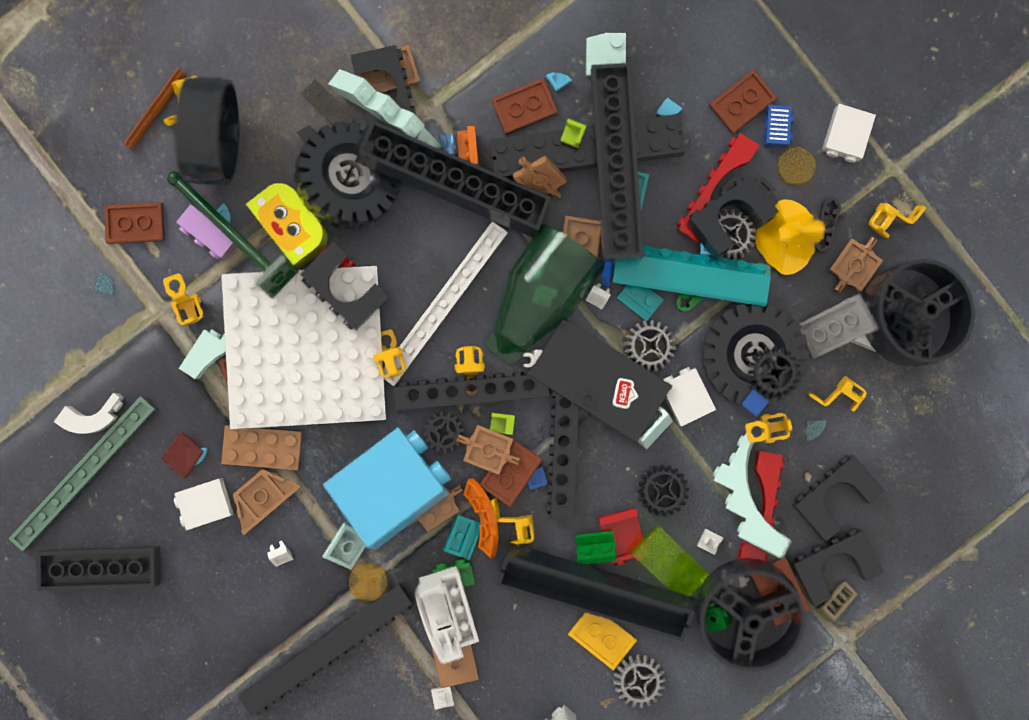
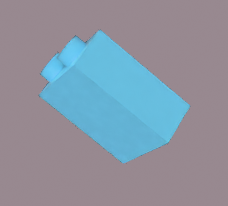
(388, 487)

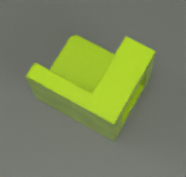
(573, 133)
(502, 423)

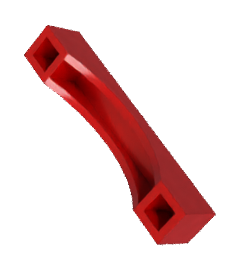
(739, 155)
(767, 468)

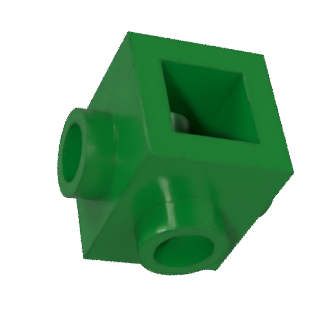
(716, 617)

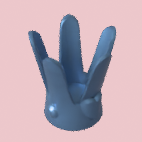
(449, 144)

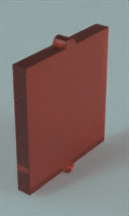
(182, 455)

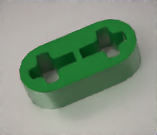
(691, 303)

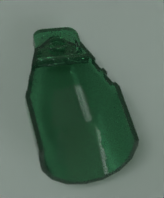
(541, 291)

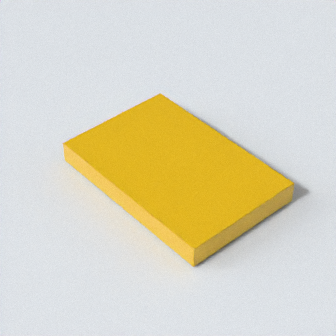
(602, 638)

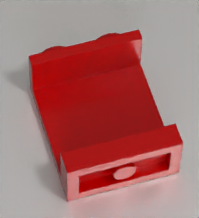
(626, 532)

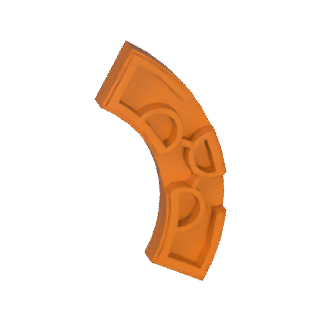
(488, 529)

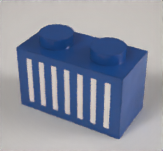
(777, 126)

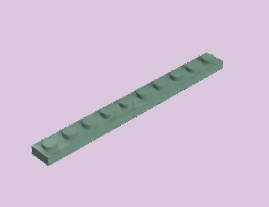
(82, 473)

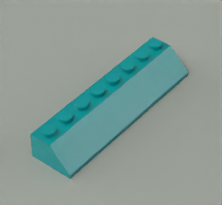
(696, 275)

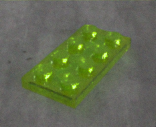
(669, 562)

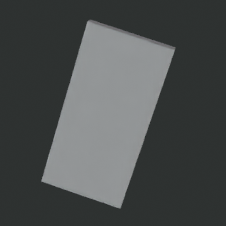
(837, 326)

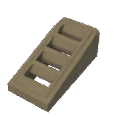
(832, 617)

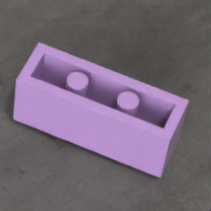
(205, 233)

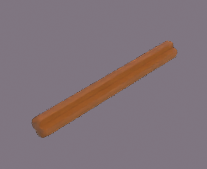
(153, 110)

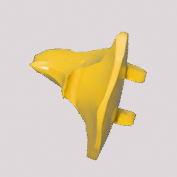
(789, 238)

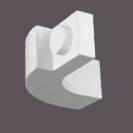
(75, 422)

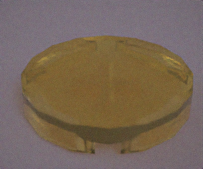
(796, 166)
(368, 581)

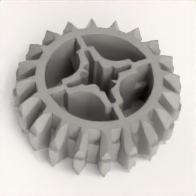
(741, 222)
(657, 352)
(646, 677)

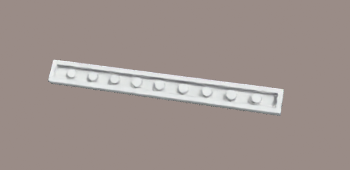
(448, 297)

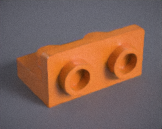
(467, 145)

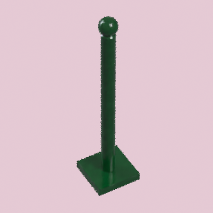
(274, 276)

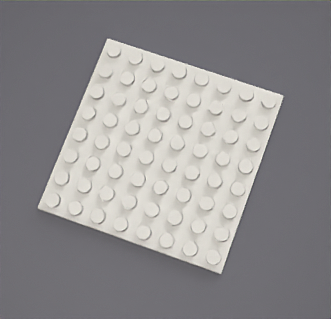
(297, 358)

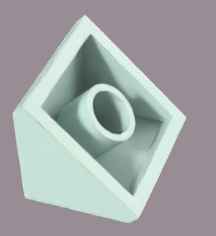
(345, 546)

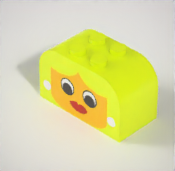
(289, 223)

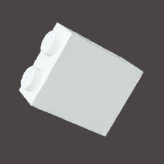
(848, 133)
(688, 397)
(203, 504)

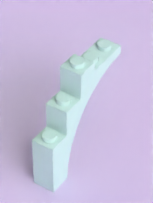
(381, 106)
(204, 353)
(755, 528)

